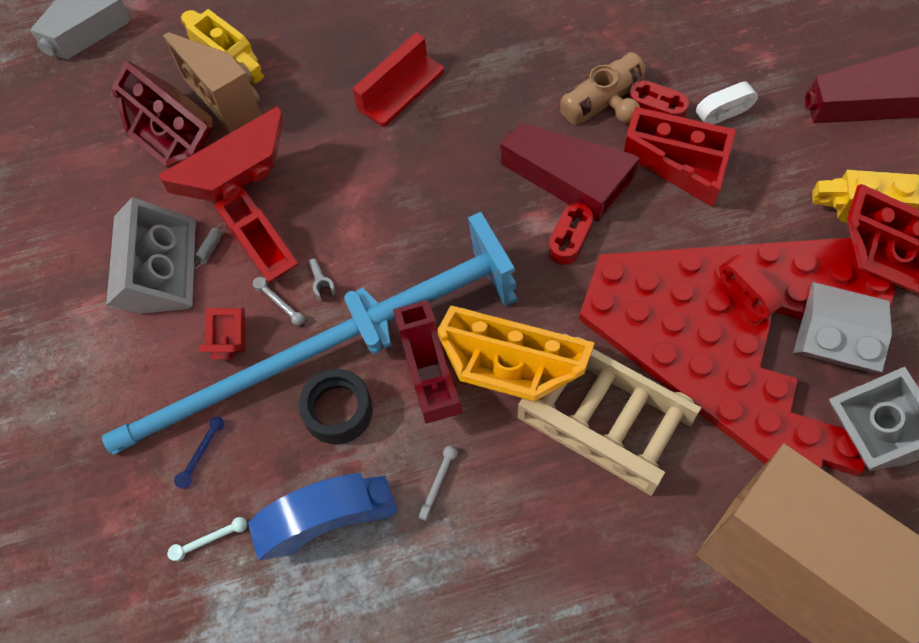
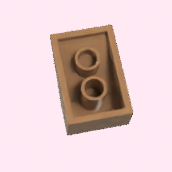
(216, 80)

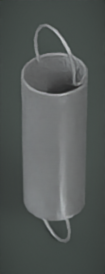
(209, 245)

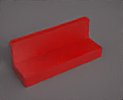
(397, 81)

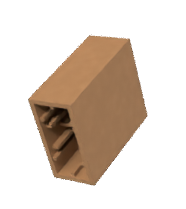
(819, 555)

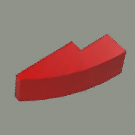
(256, 236)

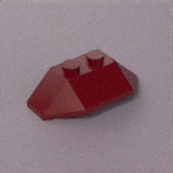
(159, 115)

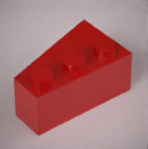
(681, 151)

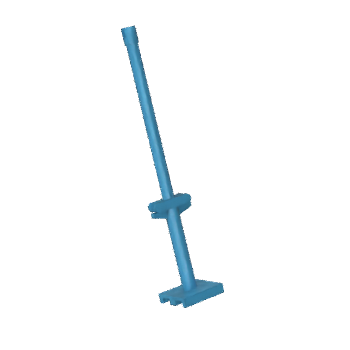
(368, 319)

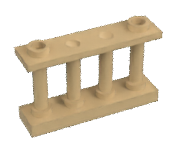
(608, 449)

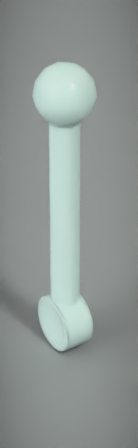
(177, 552)

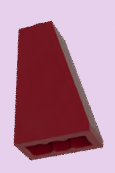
(868, 90)
(569, 167)

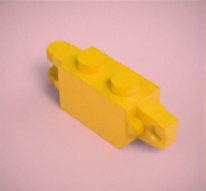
(218, 34)
(840, 191)

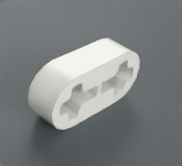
(727, 103)

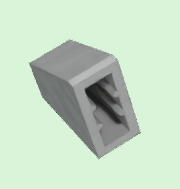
(77, 24)

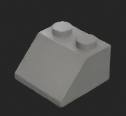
(845, 329)
(882, 419)

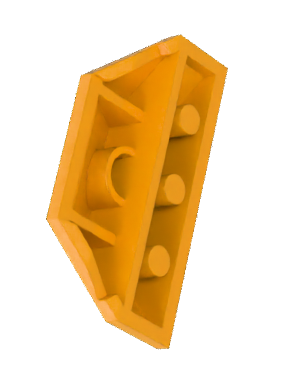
(511, 354)

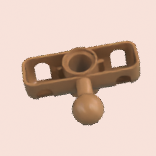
(605, 89)

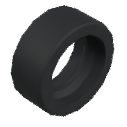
(324, 382)

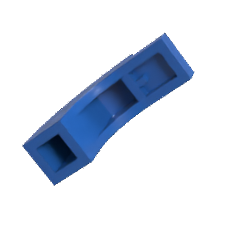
(317, 509)

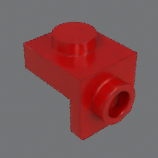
(224, 332)

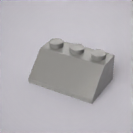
(151, 259)

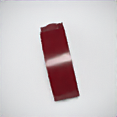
(427, 362)

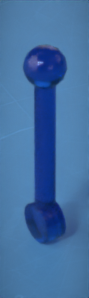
(183, 479)

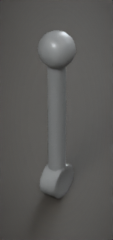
(261, 285)
(449, 454)

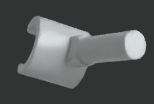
(320, 280)

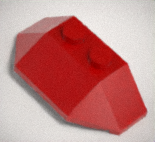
(229, 162)
(885, 237)

